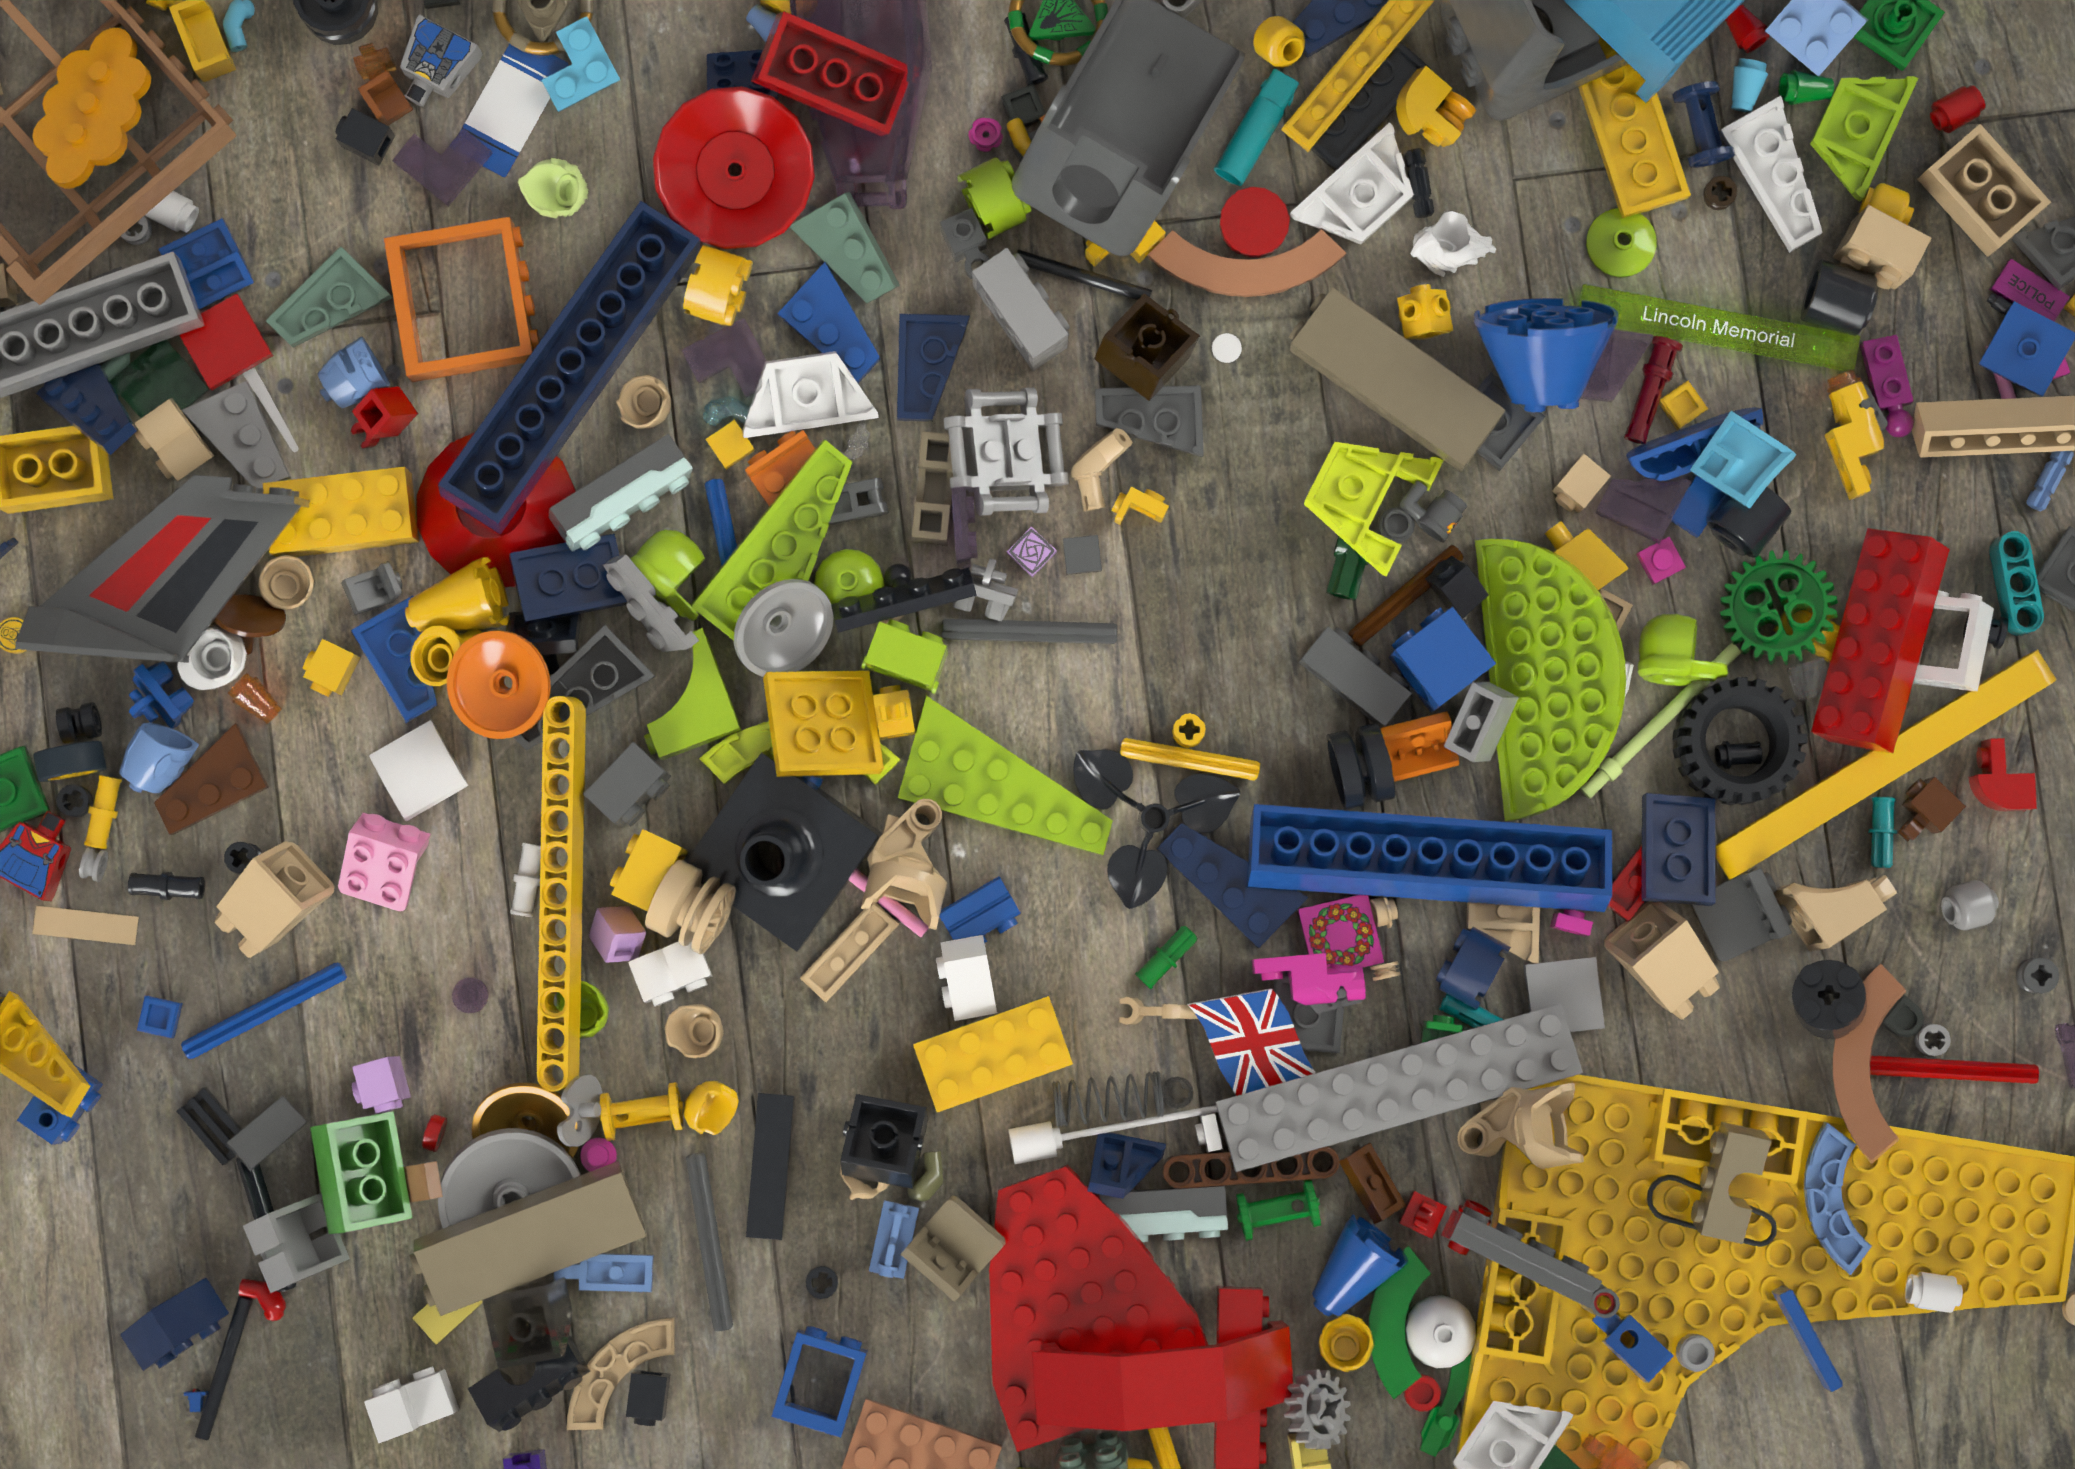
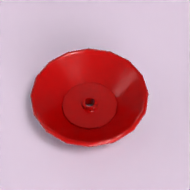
(726, 130)
(459, 538)

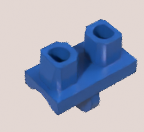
(150, 684)

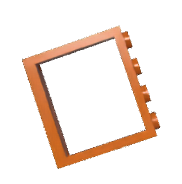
(523, 304)

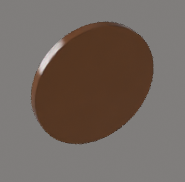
(250, 618)

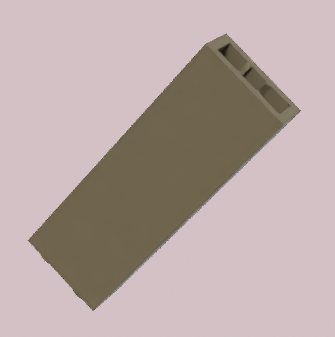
(1395, 378)
(527, 1239)

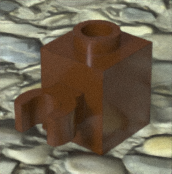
(1931, 808)

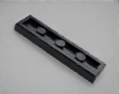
(770, 1166)

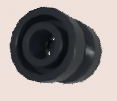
(78, 722)

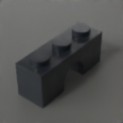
(505, 1403)

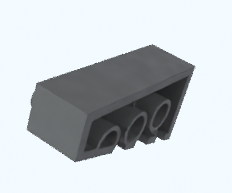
(594, 675)

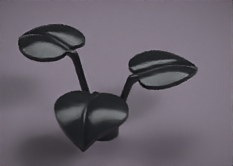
(1134, 871)

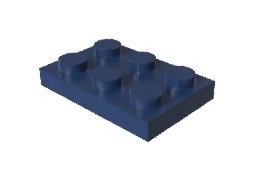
(564, 583)
(1678, 849)

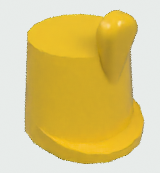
(434, 652)

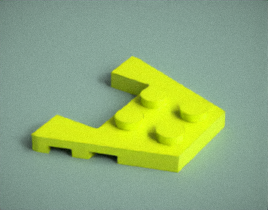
(1352, 490)

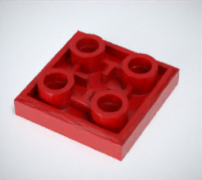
(226, 343)

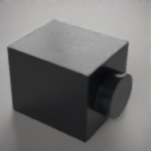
(364, 136)
(1456, 586)
(647, 1397)

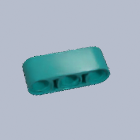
(2023, 567)

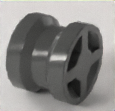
(2029, 975)

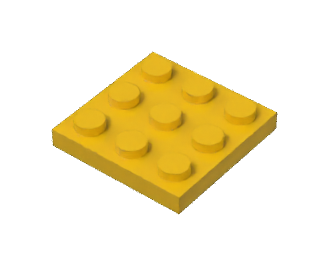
(823, 723)

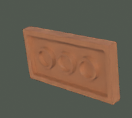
(905, 1441)

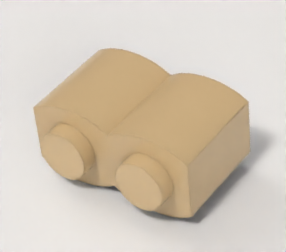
(173, 440)

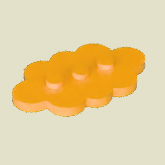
(91, 108)

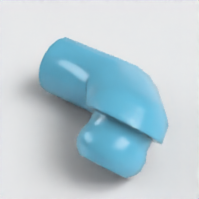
(233, 20)

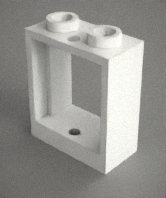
(1973, 649)

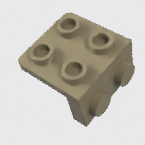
(953, 1247)

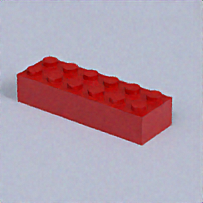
(1880, 640)

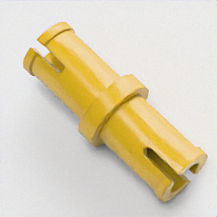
(102, 812)

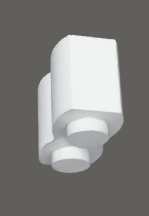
(669, 971)

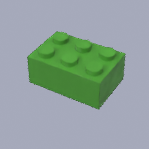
(361, 1173)

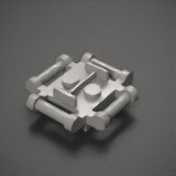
(1005, 451)

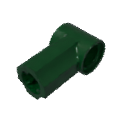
(1346, 572)

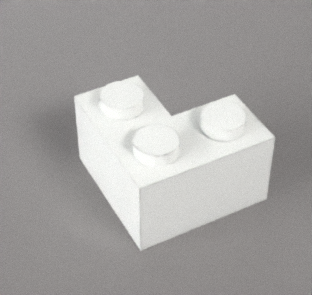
(404, 1407)

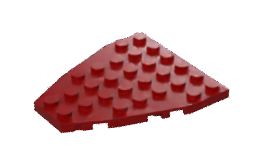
(1072, 1280)

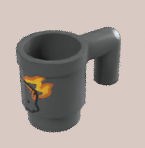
(1441, 514)

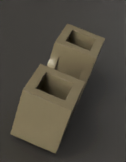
(934, 492)
(1734, 1152)

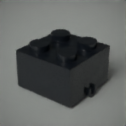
(883, 1141)

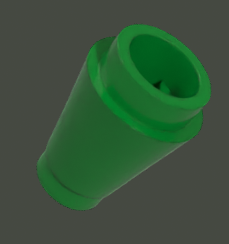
(1803, 87)

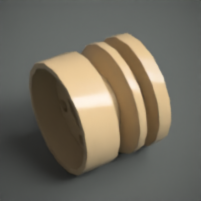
(683, 903)

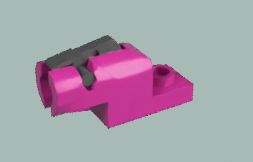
(1314, 982)

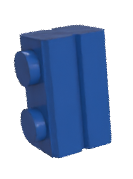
(981, 912)

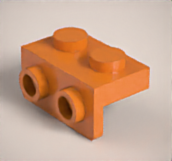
(1418, 746)

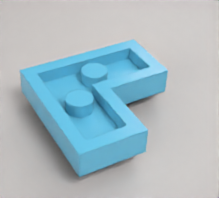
(589, 69)

